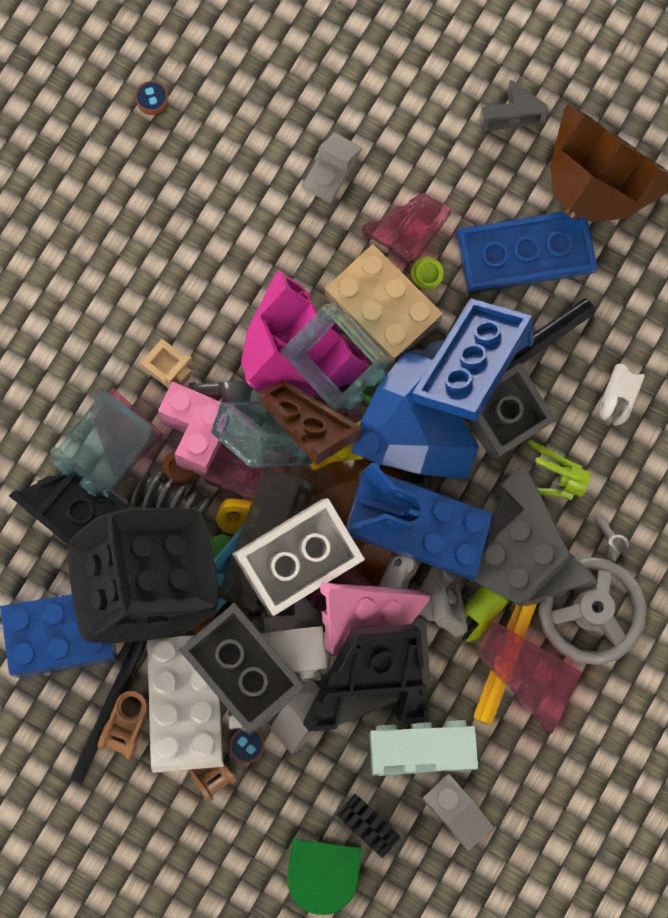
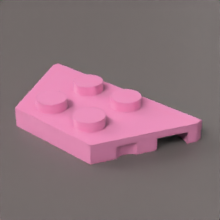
(366, 607)

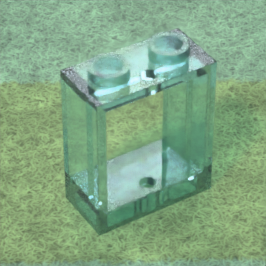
(298, 347)
(256, 436)

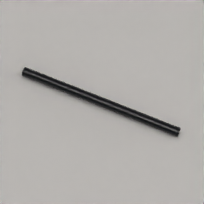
(118, 688)

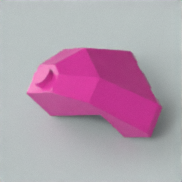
(277, 320)

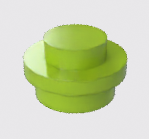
(426, 273)

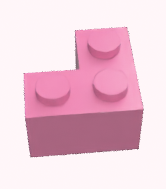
(194, 416)

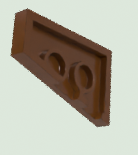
(309, 422)

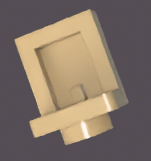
(168, 364)

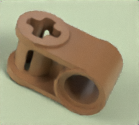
(124, 726)
(203, 775)

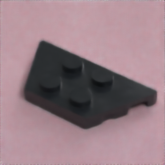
(64, 504)

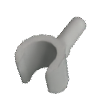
(615, 542)

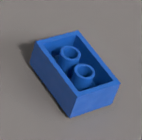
(46, 638)

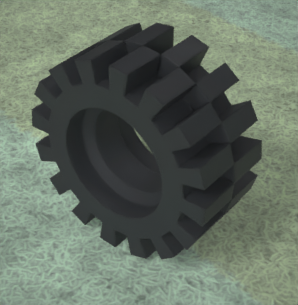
(368, 825)

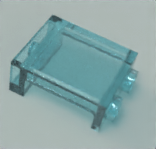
(103, 444)

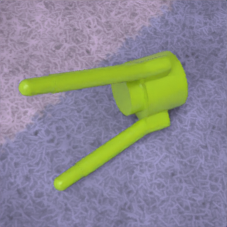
(572, 476)

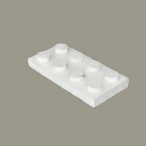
(181, 711)

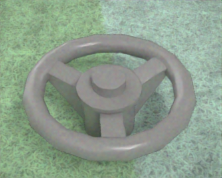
(595, 612)

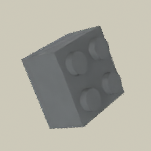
(511, 413)

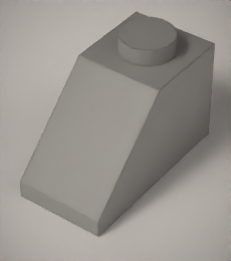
(289, 722)
(457, 812)

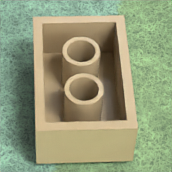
(384, 304)

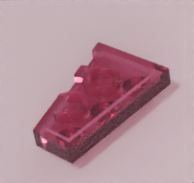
(531, 673)

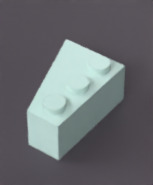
(423, 749)

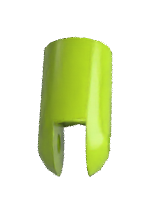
(483, 608)

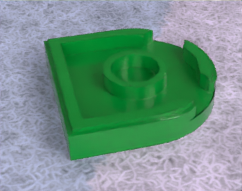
(322, 875)

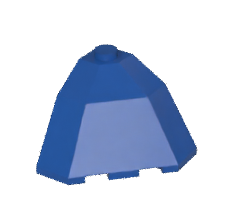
(412, 434)

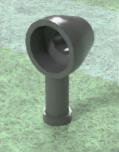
(229, 390)

